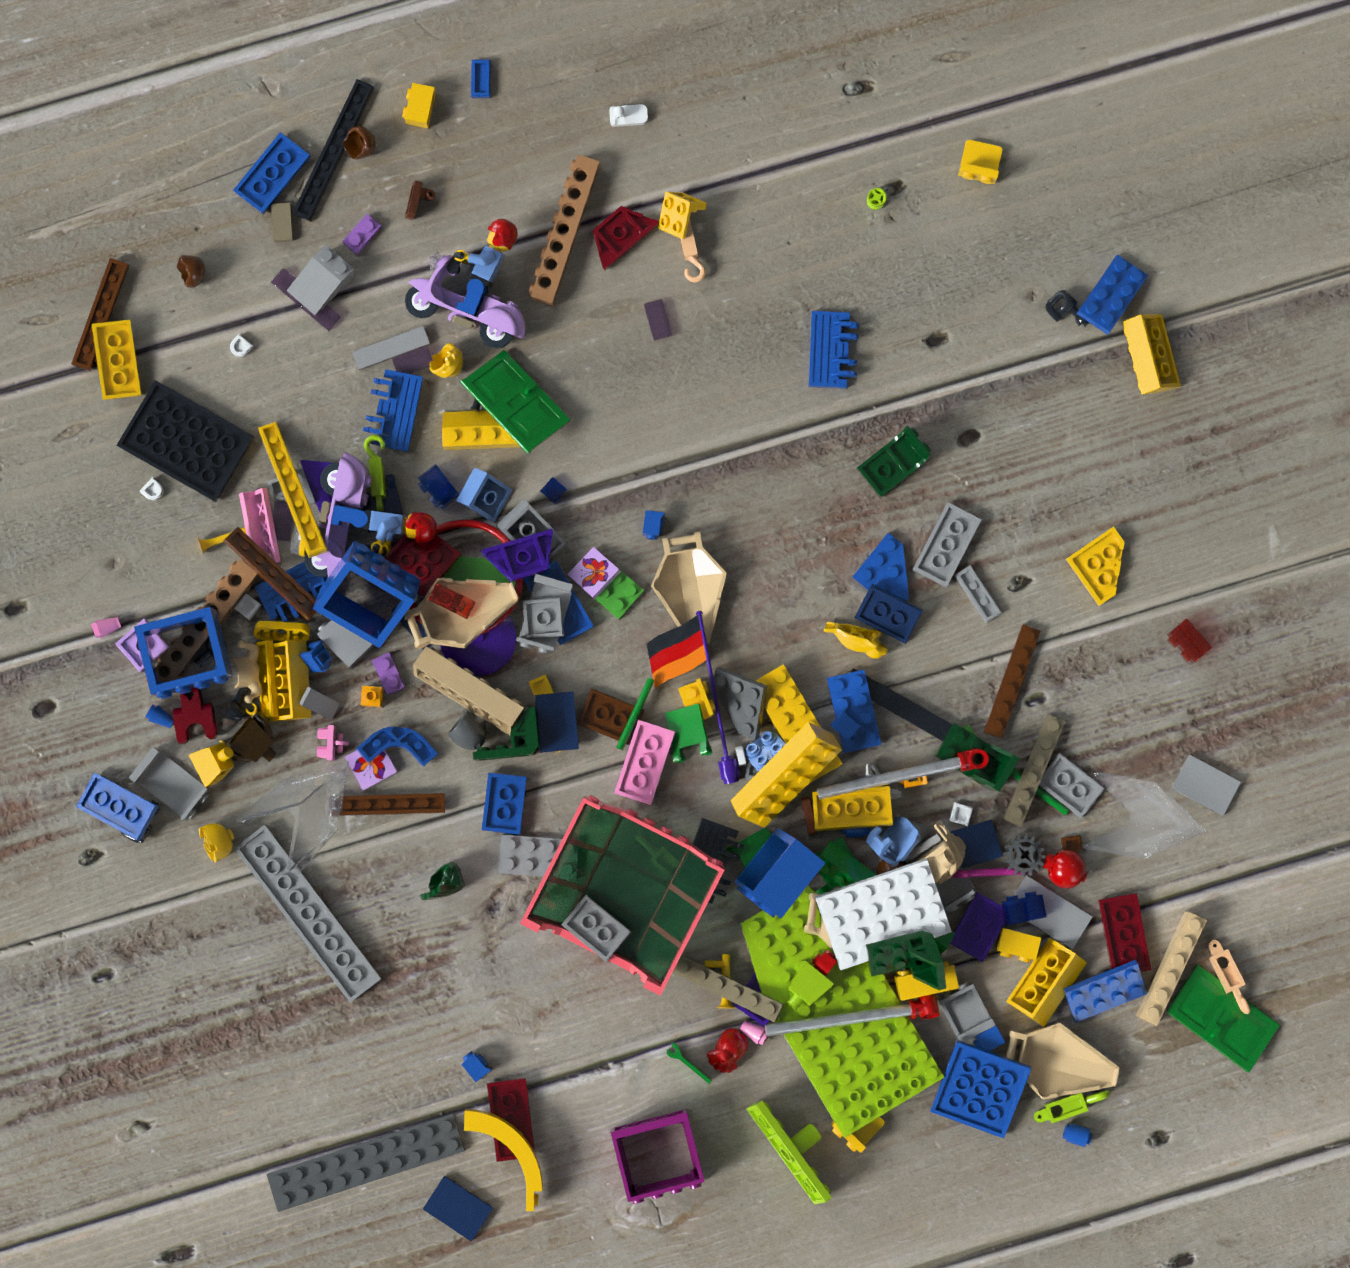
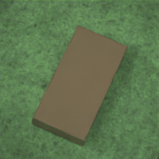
(282, 222)

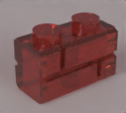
(1188, 641)

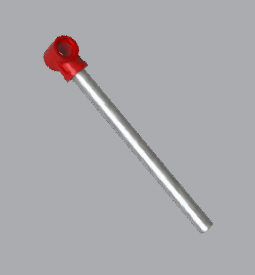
(963, 761)
(925, 1007)

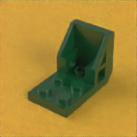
(525, 729)
(998, 767)
(909, 952)

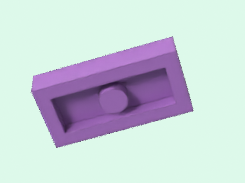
(362, 234)
(388, 673)

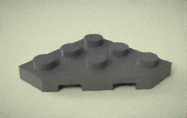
(743, 701)

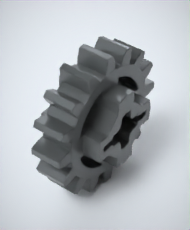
(1018, 848)

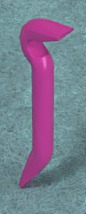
(984, 872)

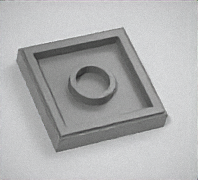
(543, 618)

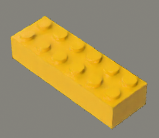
(789, 709)
(786, 775)

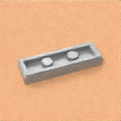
(978, 594)

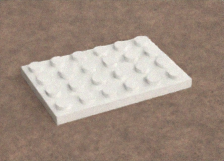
(882, 909)

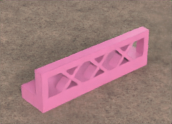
(256, 526)

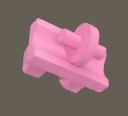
(330, 734)

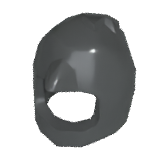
(467, 732)

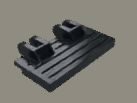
(712, 840)

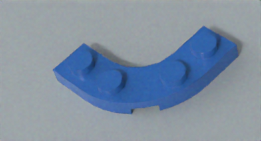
(397, 737)

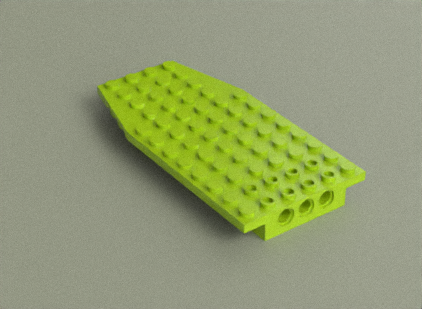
(853, 1067)

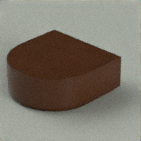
(1072, 843)

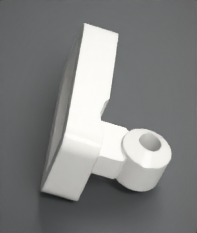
(628, 115)

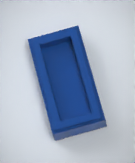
(480, 78)

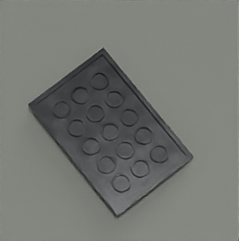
(185, 441)

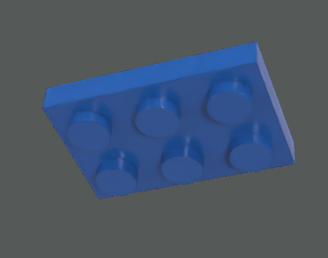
(504, 803)

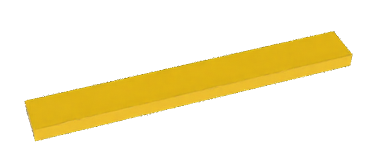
(292, 489)

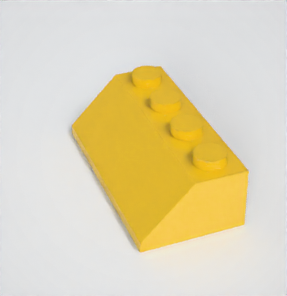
(1151, 353)
(473, 431)
(291, 680)
(1044, 982)

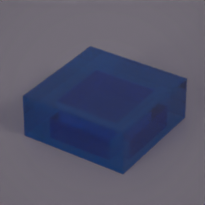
(553, 490)

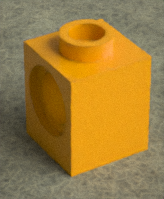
(372, 696)

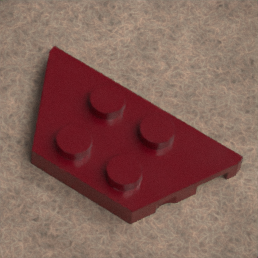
(620, 233)

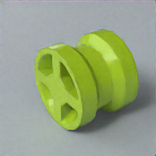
(878, 195)

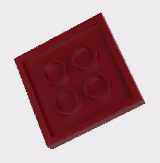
(424, 560)

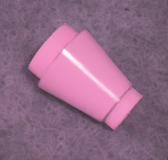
(105, 626)
(754, 1032)

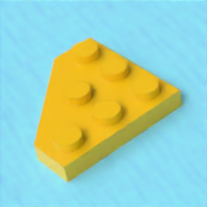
(1099, 565)

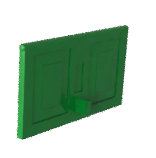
(515, 401)
(1219, 1020)

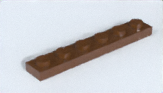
(100, 311)
(271, 572)
(1011, 681)
(393, 804)

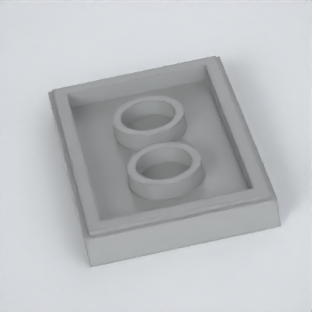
(1070, 785)
(1205, 785)
(596, 928)

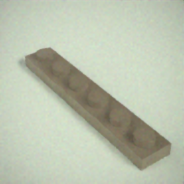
(1034, 770)
(728, 988)

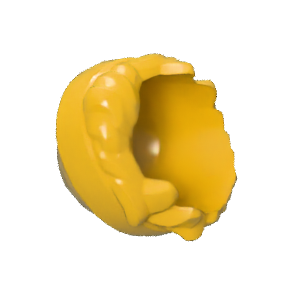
(447, 362)

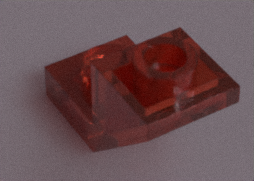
(451, 601)

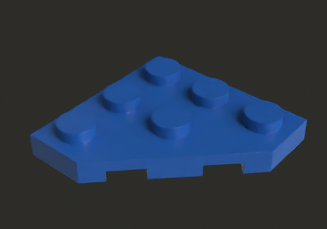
(885, 568)

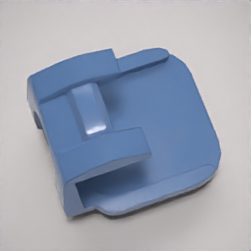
(764, 749)
(895, 842)

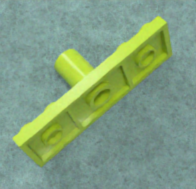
(792, 1149)

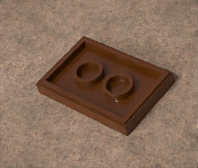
(607, 715)

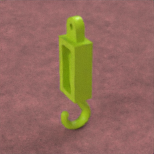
(376, 469)
(1071, 1106)

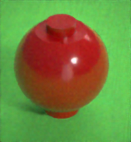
(1066, 868)

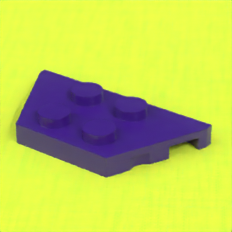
(313, 471)
(521, 556)

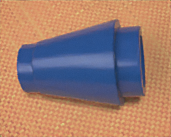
(159, 716)

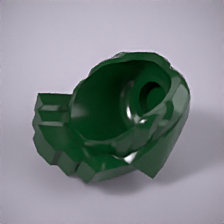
(445, 882)

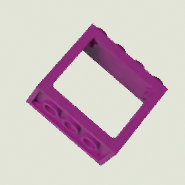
(657, 1189)

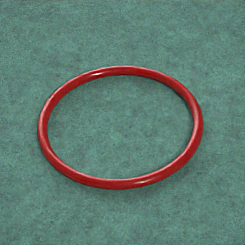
(497, 533)

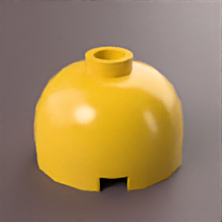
(217, 841)

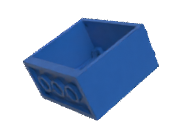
(377, 571)
(219, 675)
(778, 873)

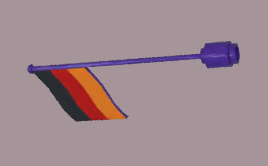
(679, 653)

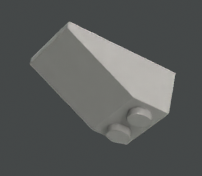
(321, 280)
(526, 521)

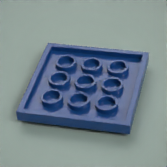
(980, 1089)

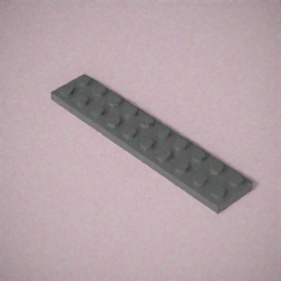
(365, 1162)

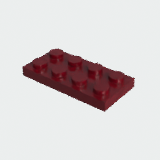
(1124, 931)
(511, 1102)

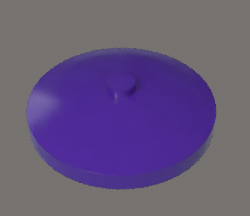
(487, 652)

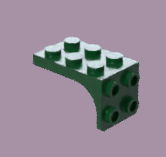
(895, 461)

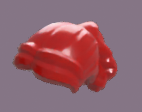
(728, 1050)

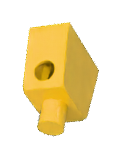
(212, 763)

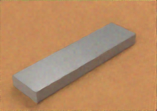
(391, 348)

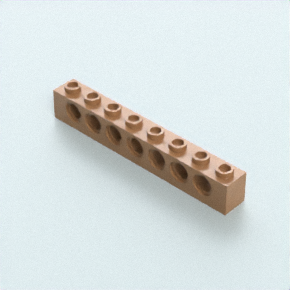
(584, 166)
(201, 638)

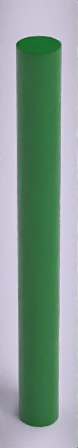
(635, 713)
(1044, 795)

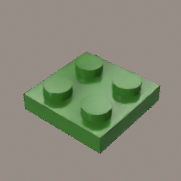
(619, 595)

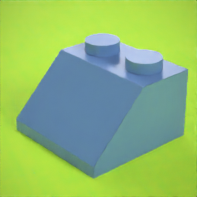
(484, 495)

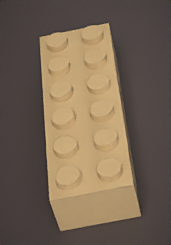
(468, 690)

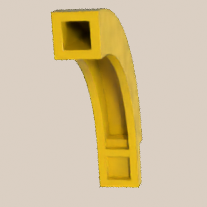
(509, 1135)

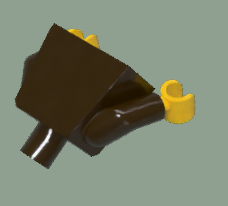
(252, 739)

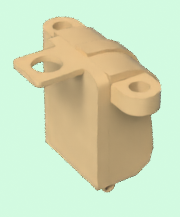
(946, 856)

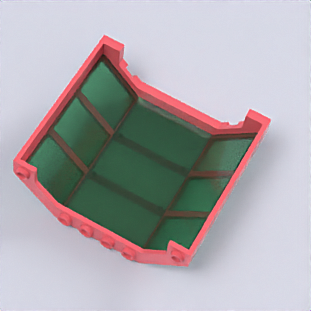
(638, 876)

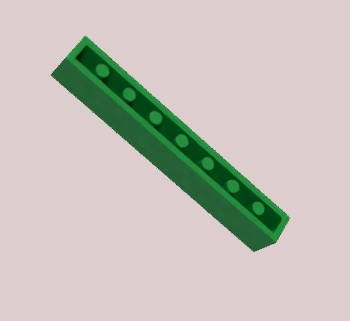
(847, 870)

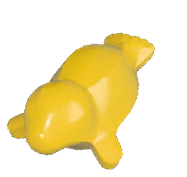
(858, 639)

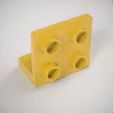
(677, 211)
(696, 693)

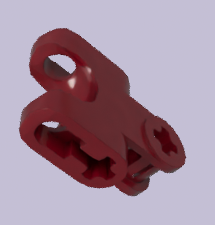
(193, 713)

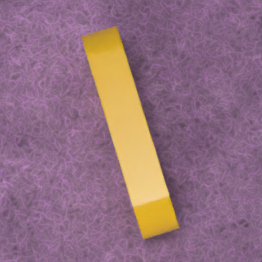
(268, 626)

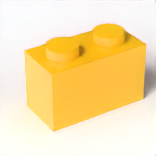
(419, 106)
(1018, 944)

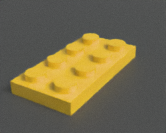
(116, 359)
(853, 810)

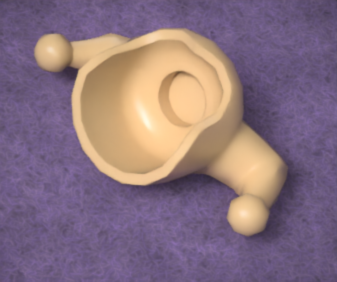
(248, 670)

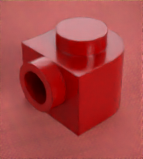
(824, 962)

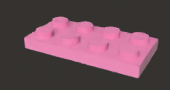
(644, 762)

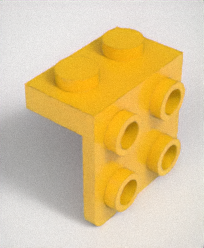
(980, 162)
(860, 1138)

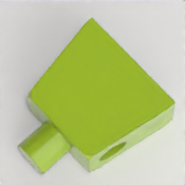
(807, 985)

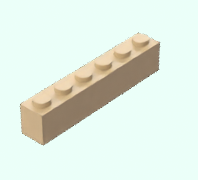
(1171, 968)

